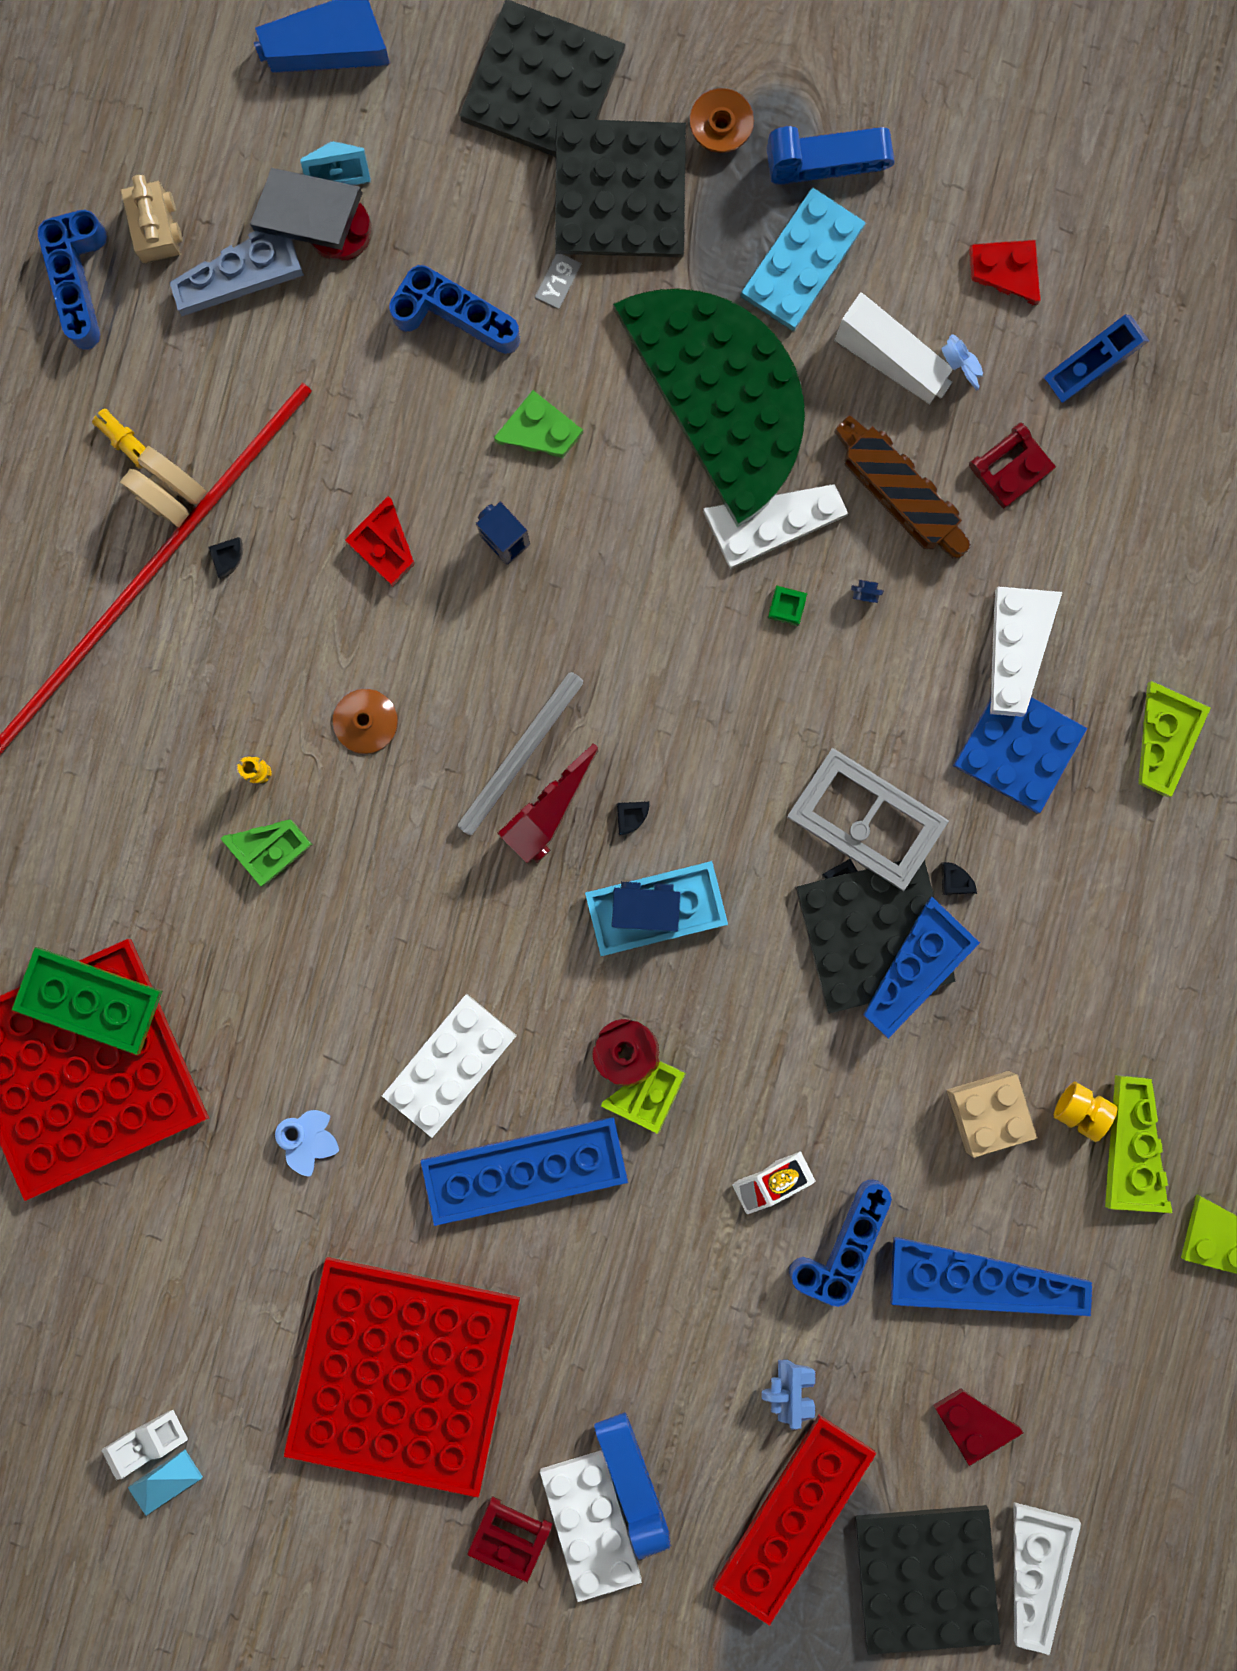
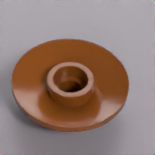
(726, 107)
(381, 725)

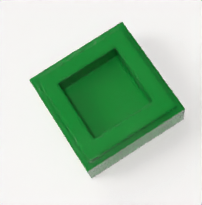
(787, 605)

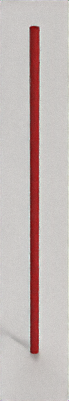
(153, 566)

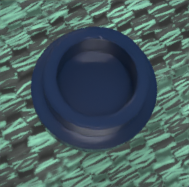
(866, 591)

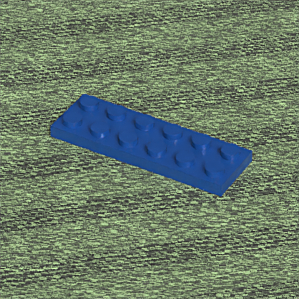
(524, 1171)

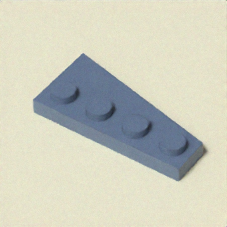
(238, 271)

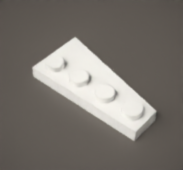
(780, 522)
(1019, 642)
(1041, 1570)

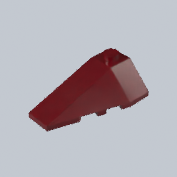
(537, 823)

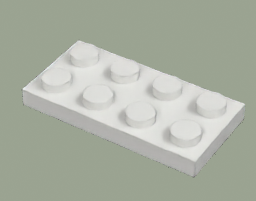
(449, 1065)
(590, 1526)

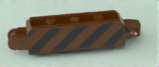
(901, 489)

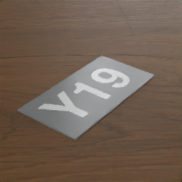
(558, 280)

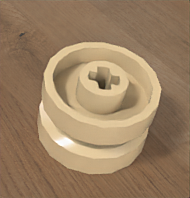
(163, 486)

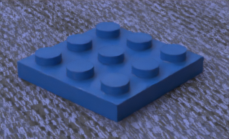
(1021, 754)

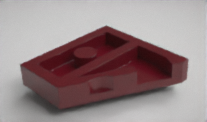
(974, 1425)

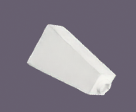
(893, 349)

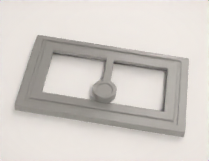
(850, 845)

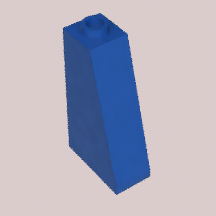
(323, 38)

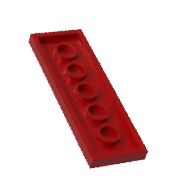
(794, 1519)

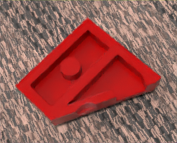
(383, 543)

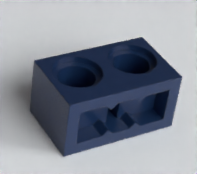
(502, 532)

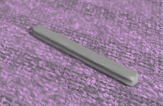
(520, 753)

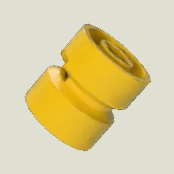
(1090, 1114)

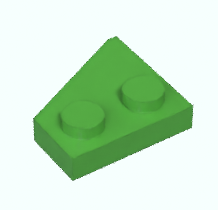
(539, 428)
(268, 848)

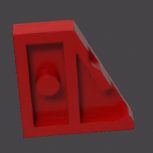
(1007, 267)

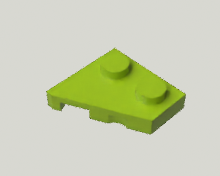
(650, 1100)

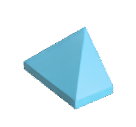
(337, 163)
(165, 1482)

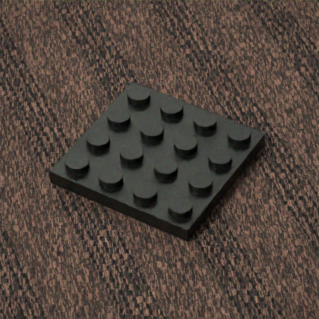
(538, 73)
(620, 188)
(858, 929)
(927, 1580)

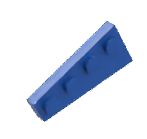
(923, 962)

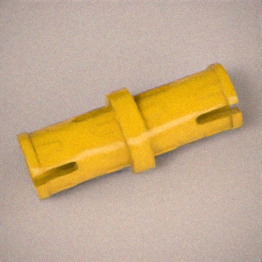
(121, 437)
(247, 772)

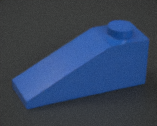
(1097, 357)

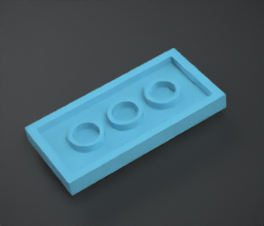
(803, 259)
(699, 909)

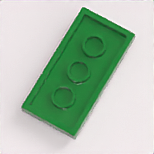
(87, 1000)

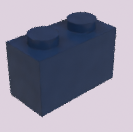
(646, 908)

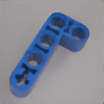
(828, 155)
(72, 282)
(459, 314)
(846, 1240)
(633, 1485)

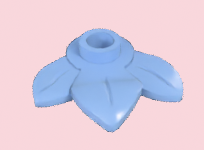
(959, 356)
(311, 1142)

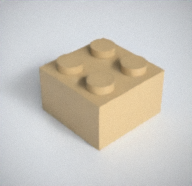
(991, 1114)

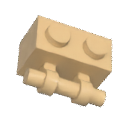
(151, 220)

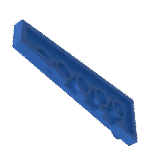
(961, 1280)

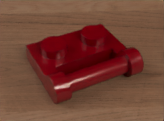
(1017, 475)
(505, 1549)

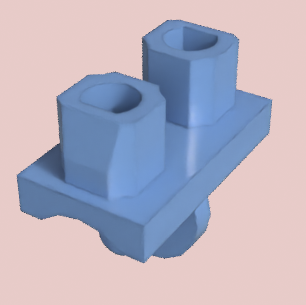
(787, 1393)

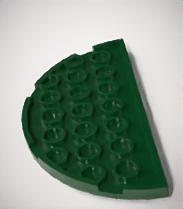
(725, 387)

